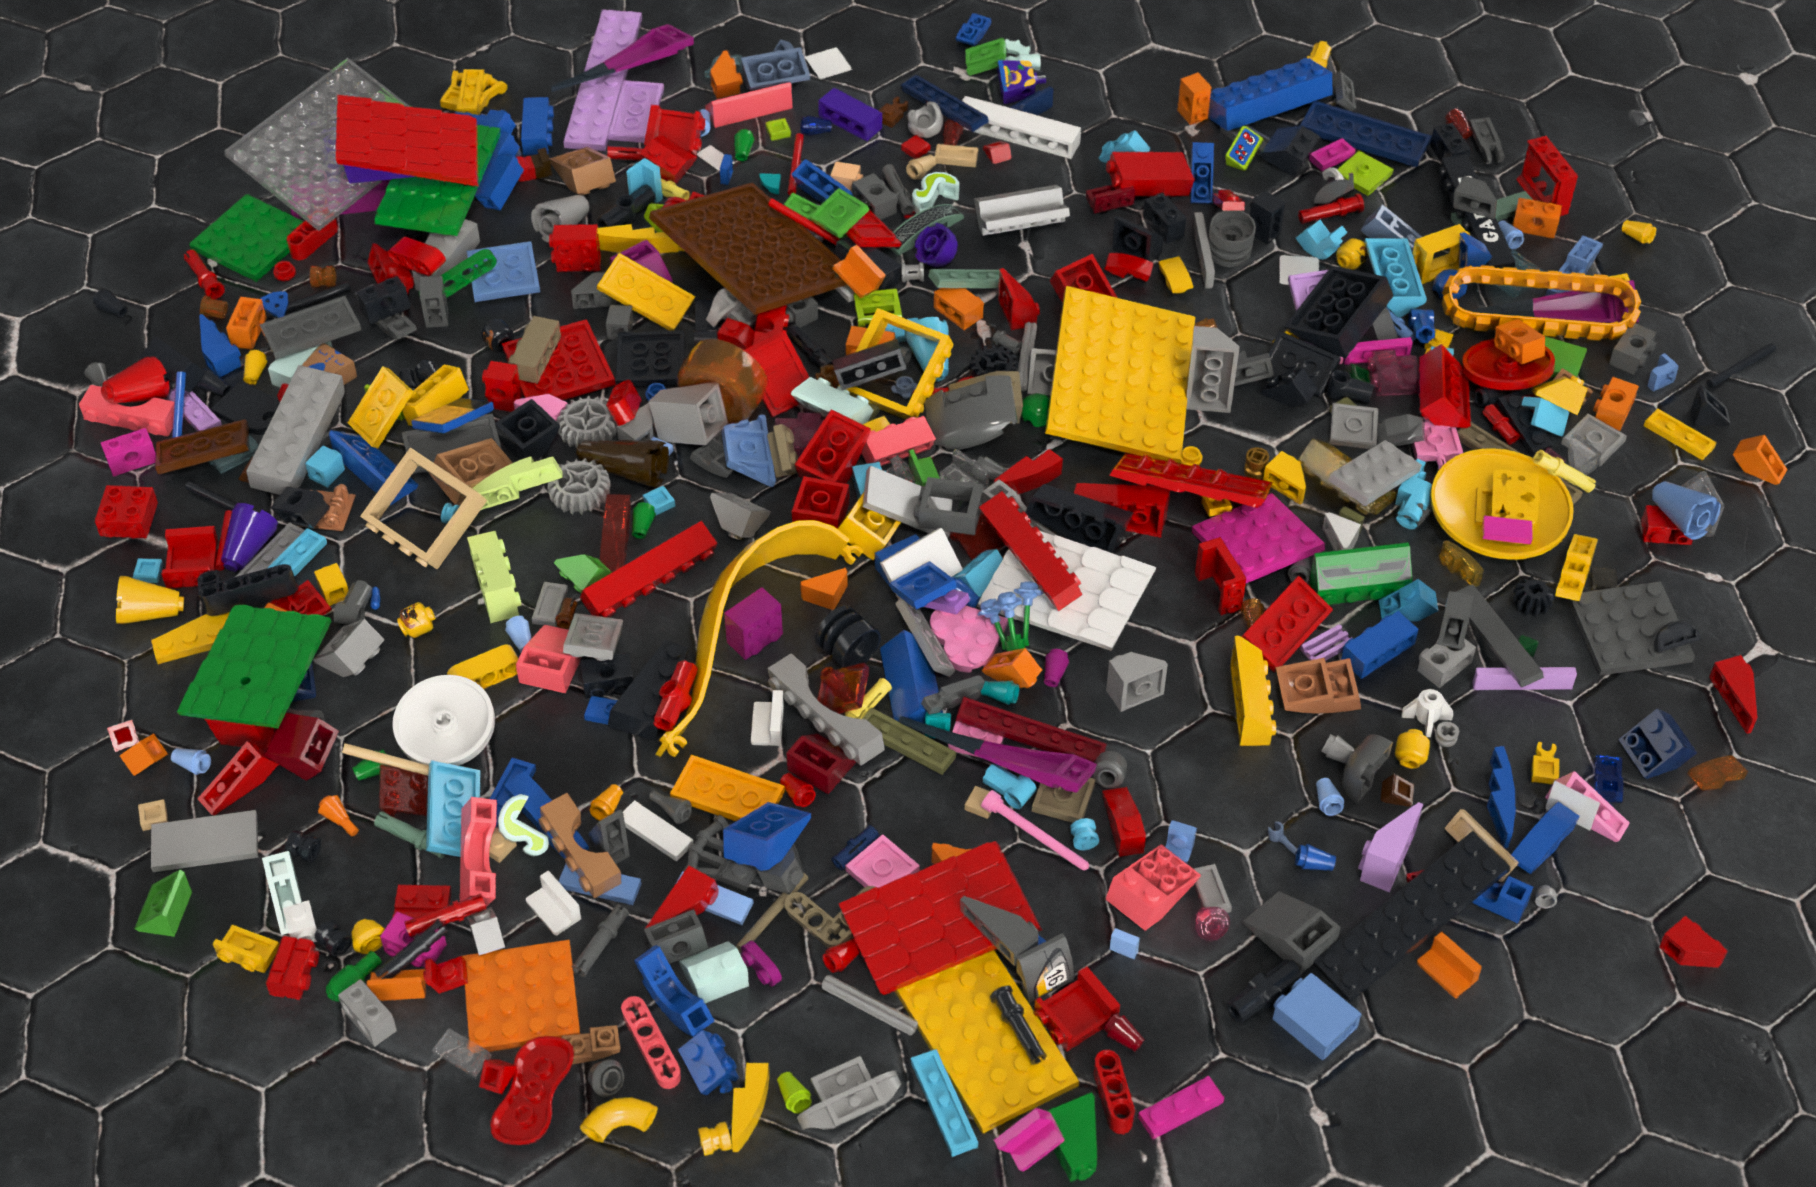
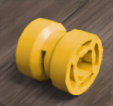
(715, 1138)

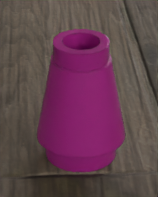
(1055, 666)

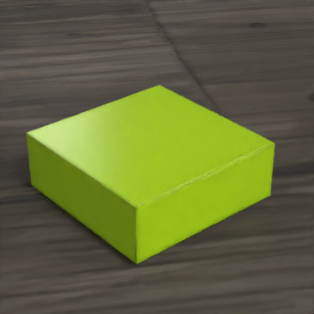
(778, 129)

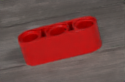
(307, 239)
(416, 256)
(623, 402)
(1114, 1080)

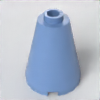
(1687, 508)

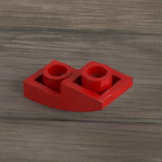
(1121, 264)

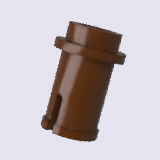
(566, 613)

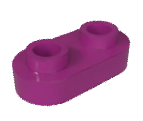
(762, 964)

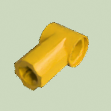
(1321, 53)

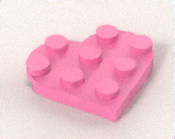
(966, 637)

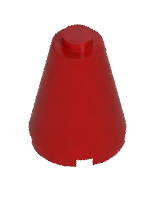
(137, 383)

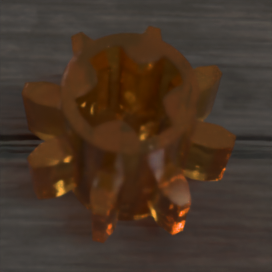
(827, 372)

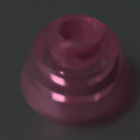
(1212, 923)

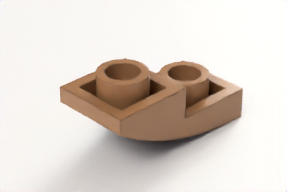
(595, 1045)

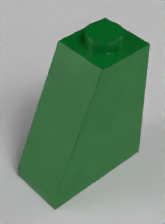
(1078, 1129)

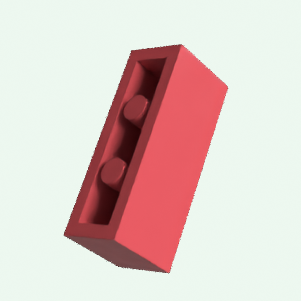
(898, 440)

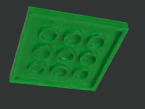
(247, 237)

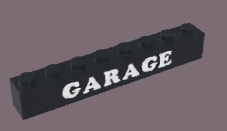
(1479, 227)

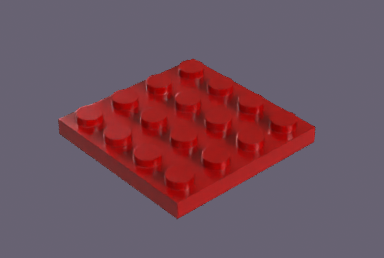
(574, 366)

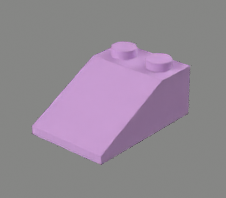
(1388, 849)

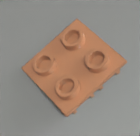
(340, 506)

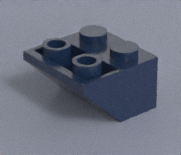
(1657, 744)

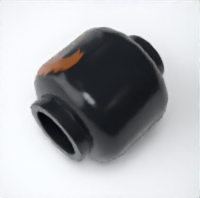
(495, 333)

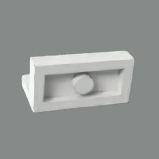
(768, 721)
(554, 905)

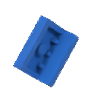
(708, 1061)

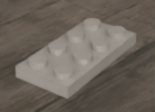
(1375, 472)

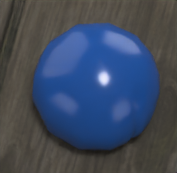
(1440, 281)

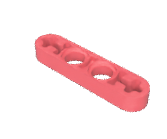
(647, 1043)

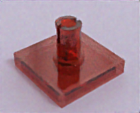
(843, 688)

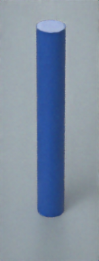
(179, 404)

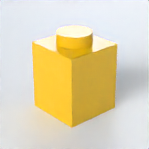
(331, 584)

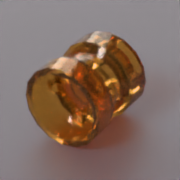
(322, 276)

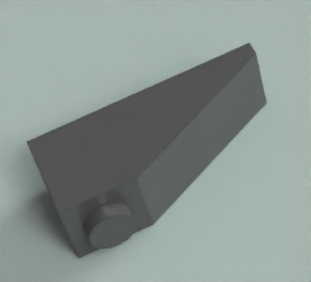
(611, 837)
(1002, 928)

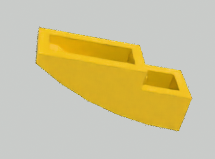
(749, 1103)

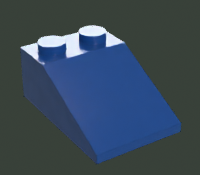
(764, 835)

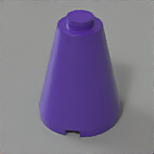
(246, 535)

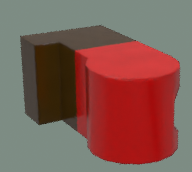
(535, 166)

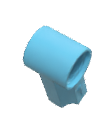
(1013, 788)

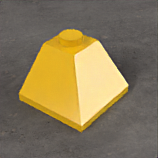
(1563, 393)

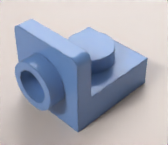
(1663, 374)
(1181, 840)

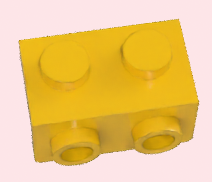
(247, 949)

